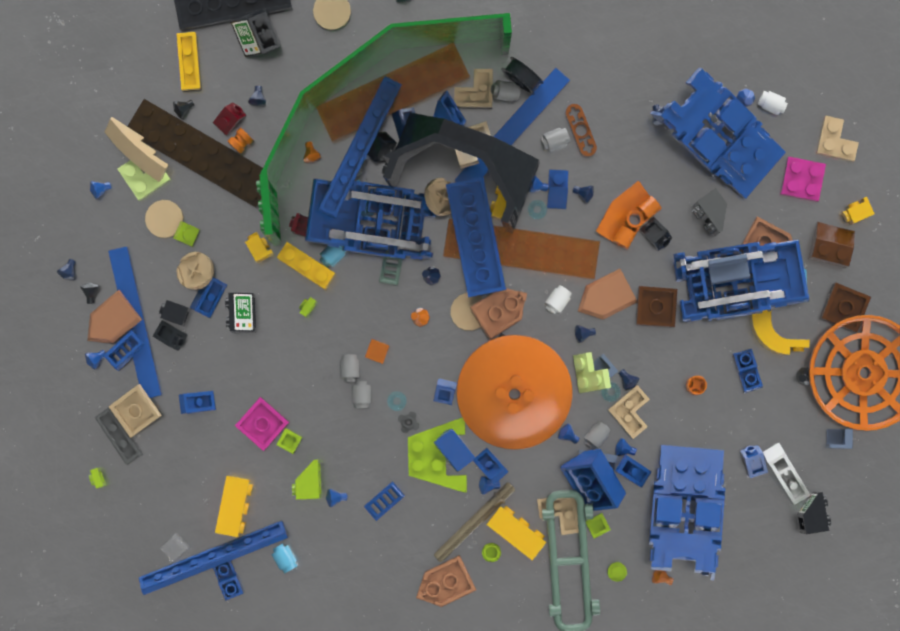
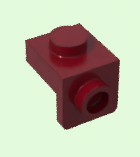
(229, 118)
(298, 224)

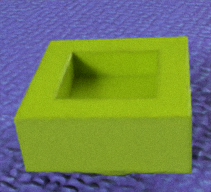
(186, 233)
(307, 306)
(289, 441)
(96, 478)
(597, 525)

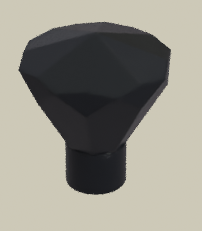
(181, 108)
(89, 290)
(803, 376)

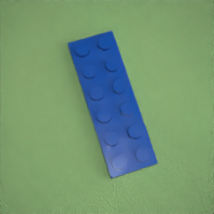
(475, 237)

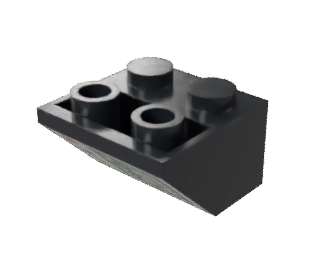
(256, 33)
(241, 312)
(813, 515)

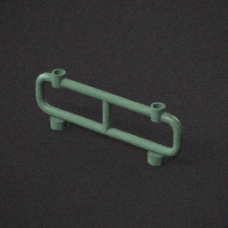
(584, 513)

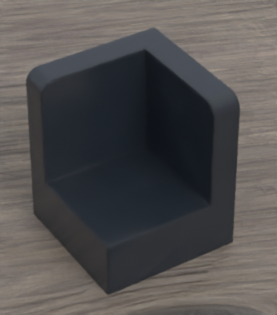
(382, 145)

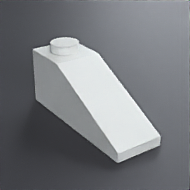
(786, 473)

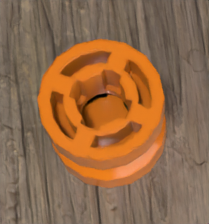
(240, 140)
(696, 385)

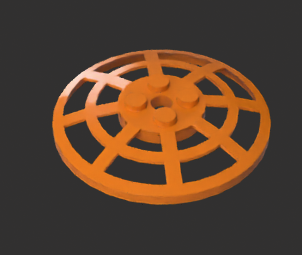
(851, 372)

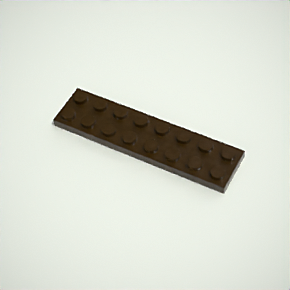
(197, 152)

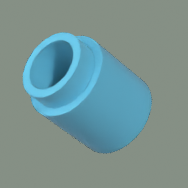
(332, 255)
(284, 558)

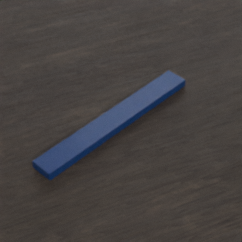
(521, 119)
(359, 147)
(126, 283)
(212, 557)

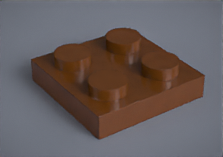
(843, 304)
(656, 306)

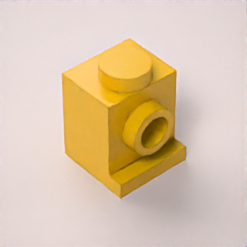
(858, 211)
(258, 247)

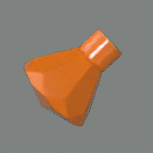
(311, 154)
(420, 317)
(661, 577)

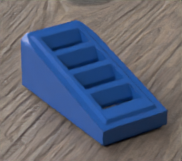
(120, 345)
(397, 491)

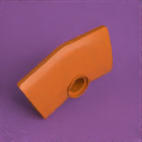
(633, 202)

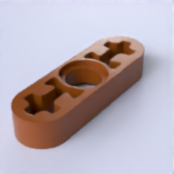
(570, 119)

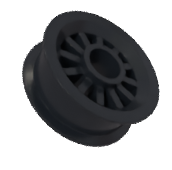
(522, 75)

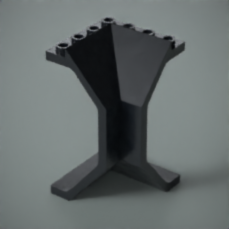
(508, 166)

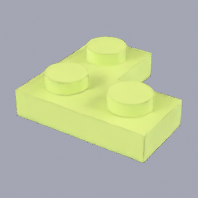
(140, 182)
(587, 377)

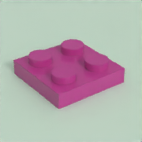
(803, 179)
(262, 424)

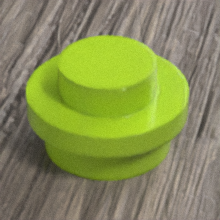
(491, 552)
(617, 571)

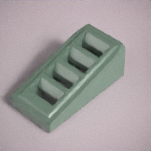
(391, 281)

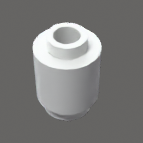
(772, 102)
(558, 300)

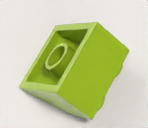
(308, 482)

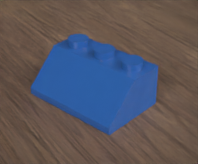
(594, 480)

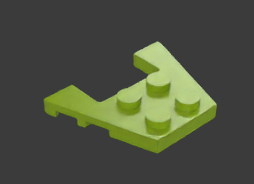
(428, 462)

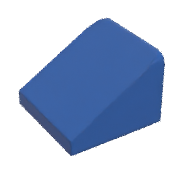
(445, 391)

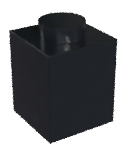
(174, 313)

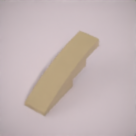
(134, 149)

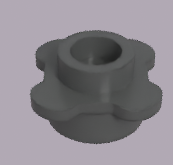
(413, 423)

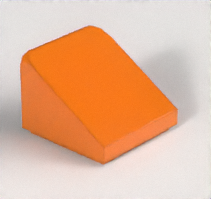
(377, 351)

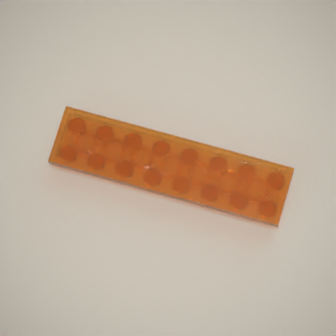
(418, 80)
(538, 251)

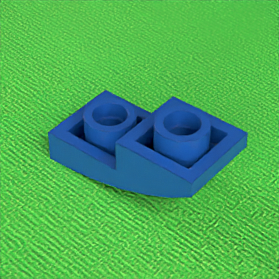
(747, 370)
(228, 580)

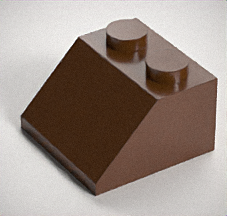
(832, 245)

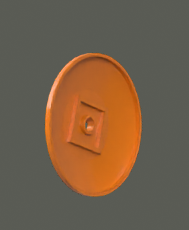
(507, 365)

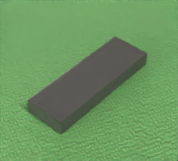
(118, 436)

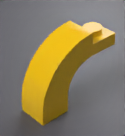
(768, 338)

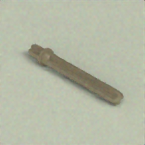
(475, 521)

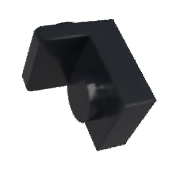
(656, 233)
(170, 335)

